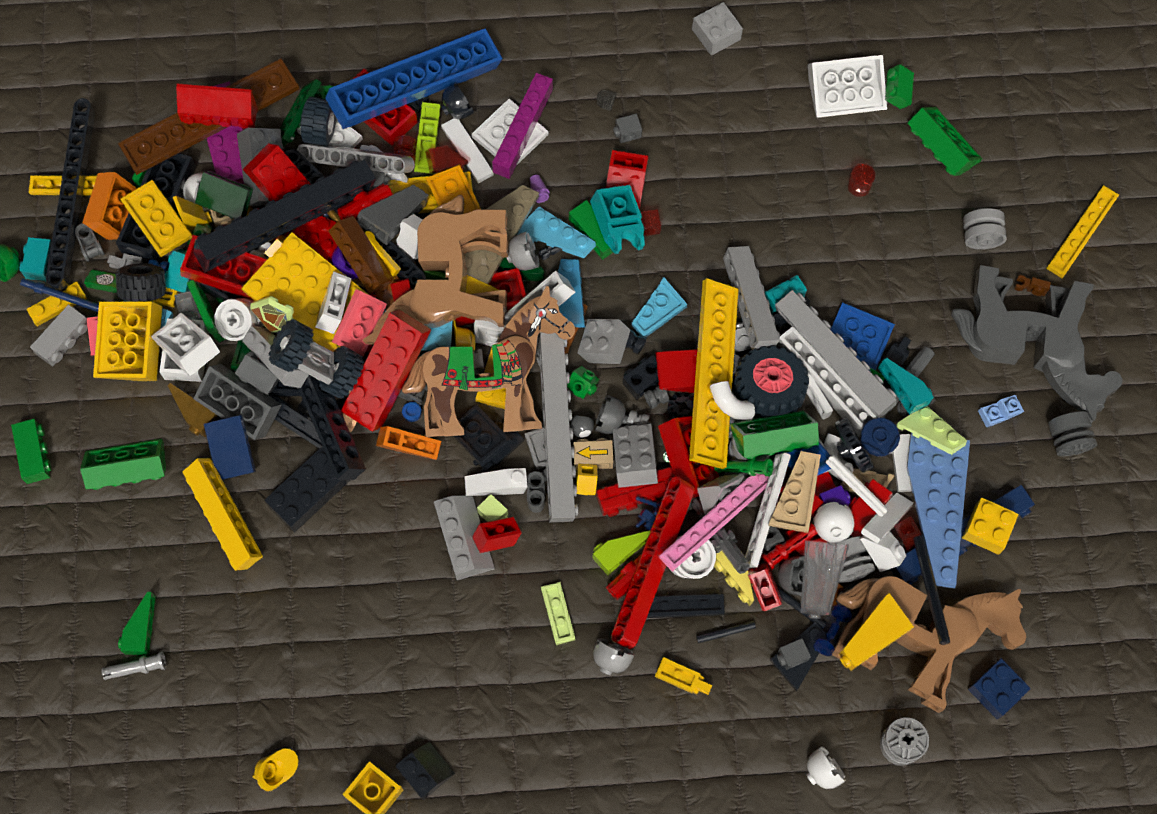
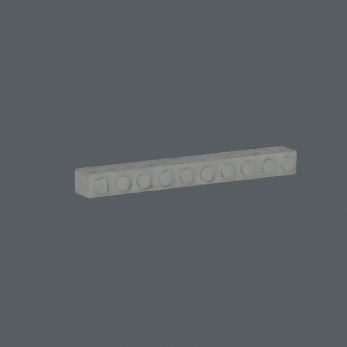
(556, 428)

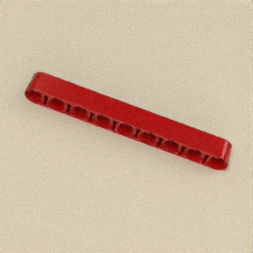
(650, 566)

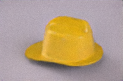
(463, 337)
(275, 769)

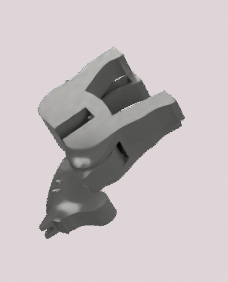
(1059, 350)

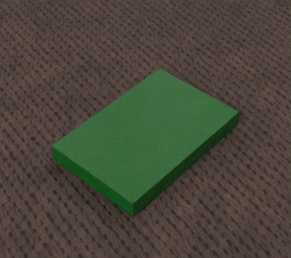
(205, 309)

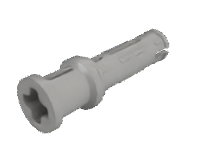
(142, 665)

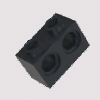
(647, 380)

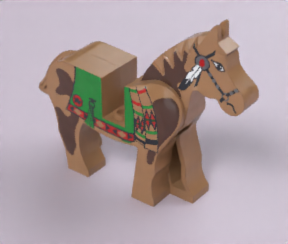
(513, 356)

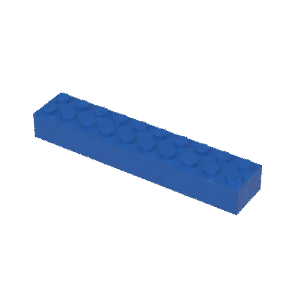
(413, 78)

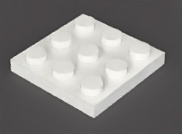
(493, 130)

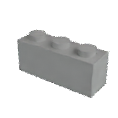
(60, 335)

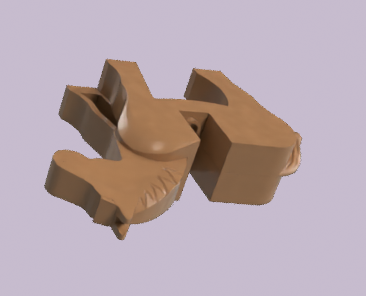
(442, 243)
(963, 620)

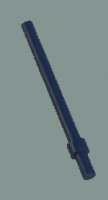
(41, 288)

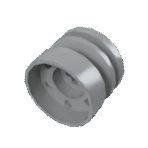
(855, 565)
(899, 751)

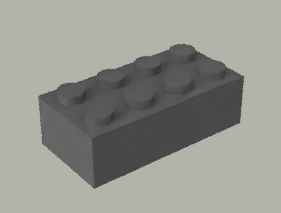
(250, 143)
(230, 397)

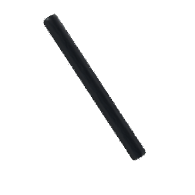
(931, 589)

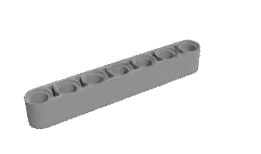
(377, 163)

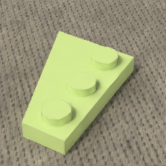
(933, 428)

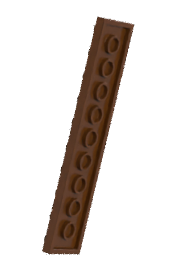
(174, 136)

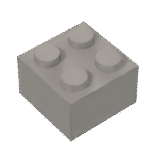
(717, 28)
(604, 341)

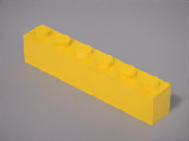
(222, 514)

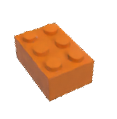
(105, 210)

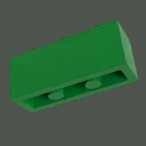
(585, 222)
(31, 451)

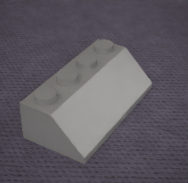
(458, 523)

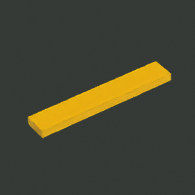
(1082, 231)

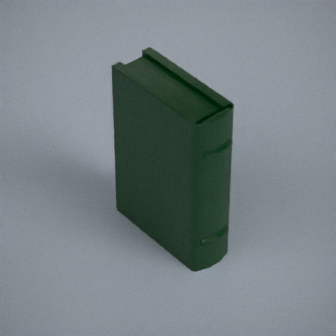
(223, 195)

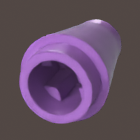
(539, 186)

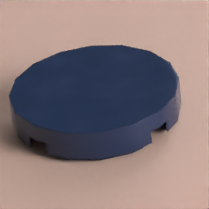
(880, 437)

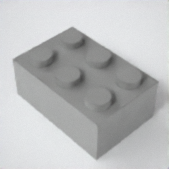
(635, 455)

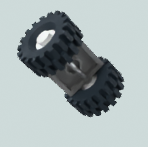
(296, 350)

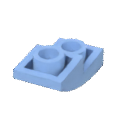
(1000, 411)

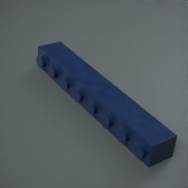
(1015, 500)

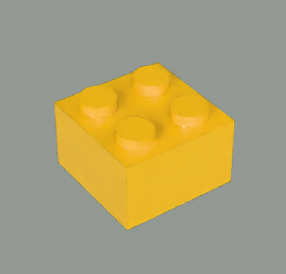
(990, 526)
(372, 791)

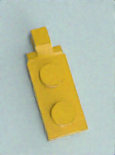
(682, 677)

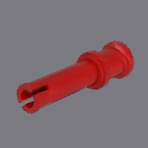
(781, 551)

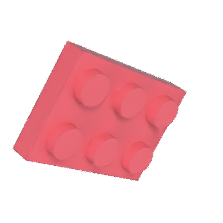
(359, 321)

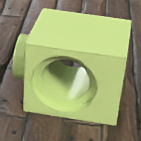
(492, 509)

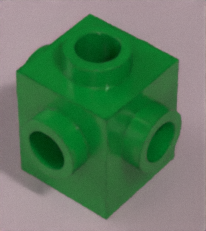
(583, 382)

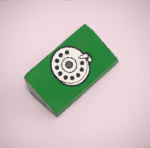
(101, 281)

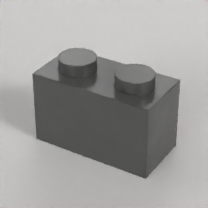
(255, 372)

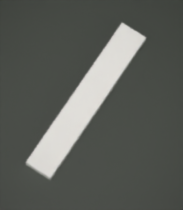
(767, 509)

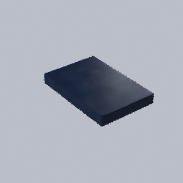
(229, 447)

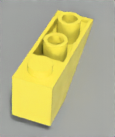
(734, 579)

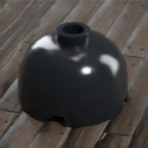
(455, 103)

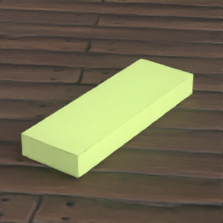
(558, 613)

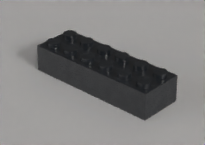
(170, 179)

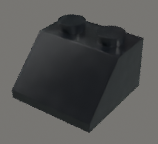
(425, 770)

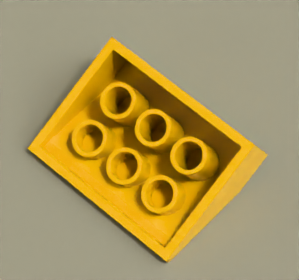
(125, 341)

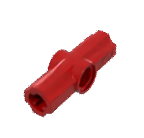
(363, 201)
(622, 582)

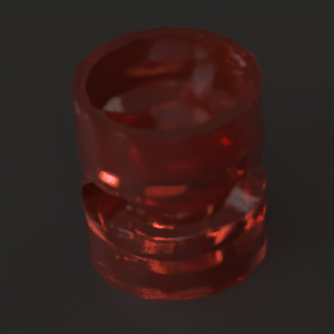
(405, 146)
(861, 180)

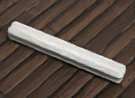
(856, 485)

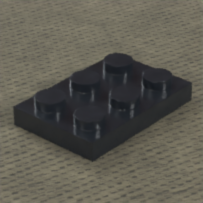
(482, 436)

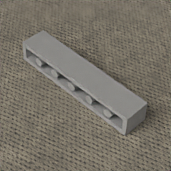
(751, 297)

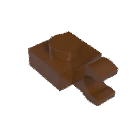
(1035, 286)

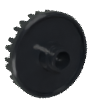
(851, 445)

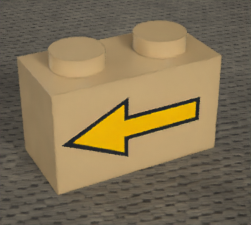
(594, 452)

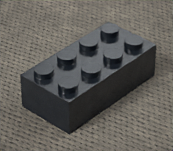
(305, 491)

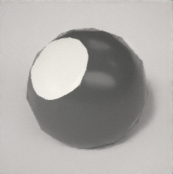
(582, 426)

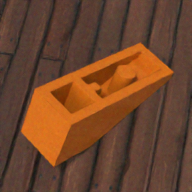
(408, 442)

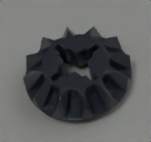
(673, 408)

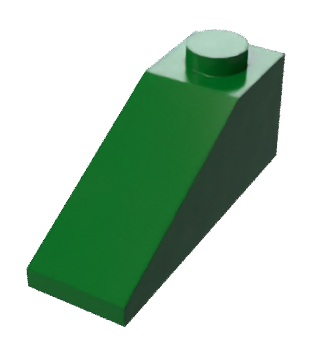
(138, 630)

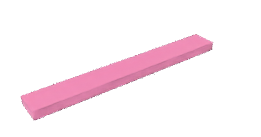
(714, 521)

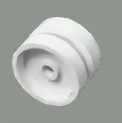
(235, 318)
(699, 563)

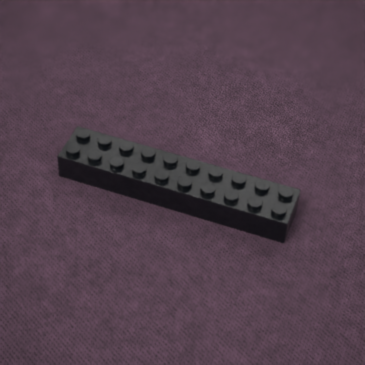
(282, 215)

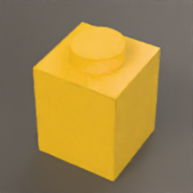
(586, 479)

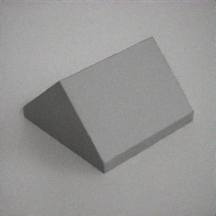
(716, 490)

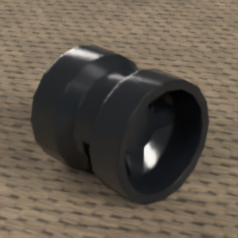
(635, 345)

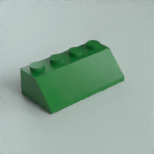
(944, 141)
(775, 434)
(123, 464)

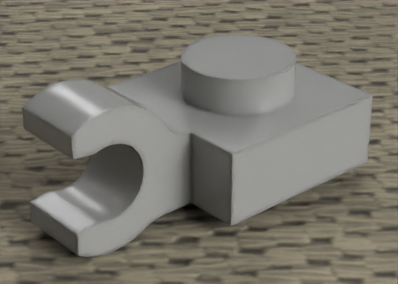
(116, 262)

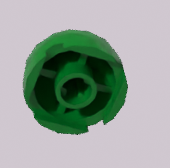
(8, 262)

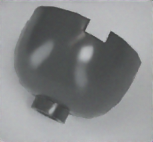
(611, 415)
(791, 575)

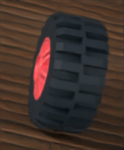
(771, 381)

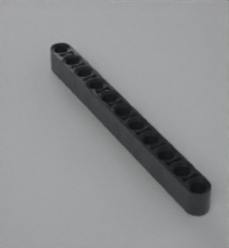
(74, 201)
(414, 273)

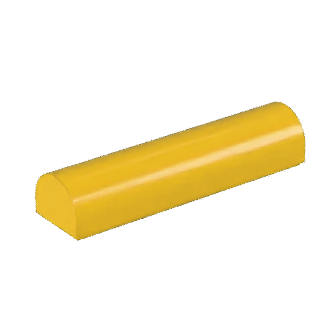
(51, 185)

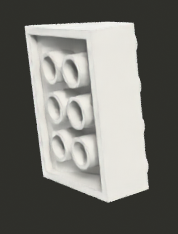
(848, 86)

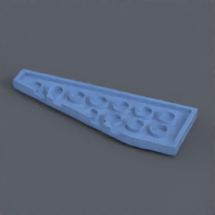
(939, 496)

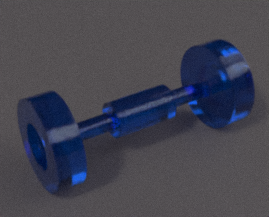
(824, 646)

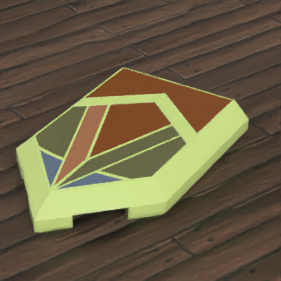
(272, 313)

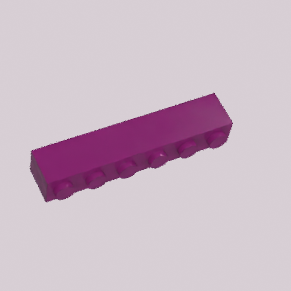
(522, 126)

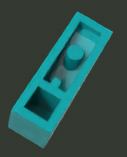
(907, 387)

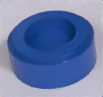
(411, 411)

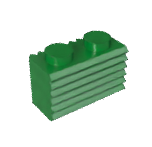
(899, 86)

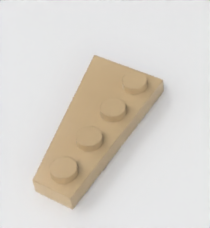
(797, 499)

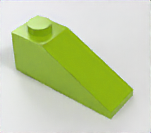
(617, 551)

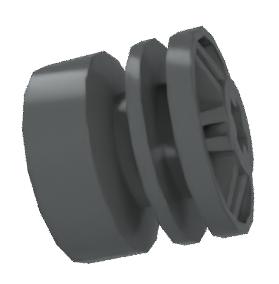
(1072, 433)

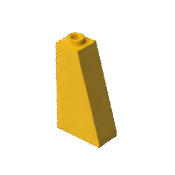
(877, 632)

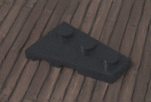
(797, 674)

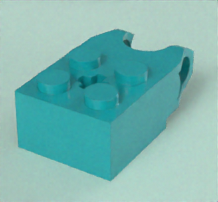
(618, 217)

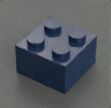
(999, 689)

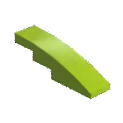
(427, 135)

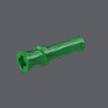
(751, 467)

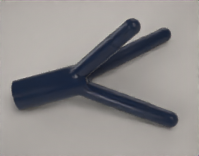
(656, 507)

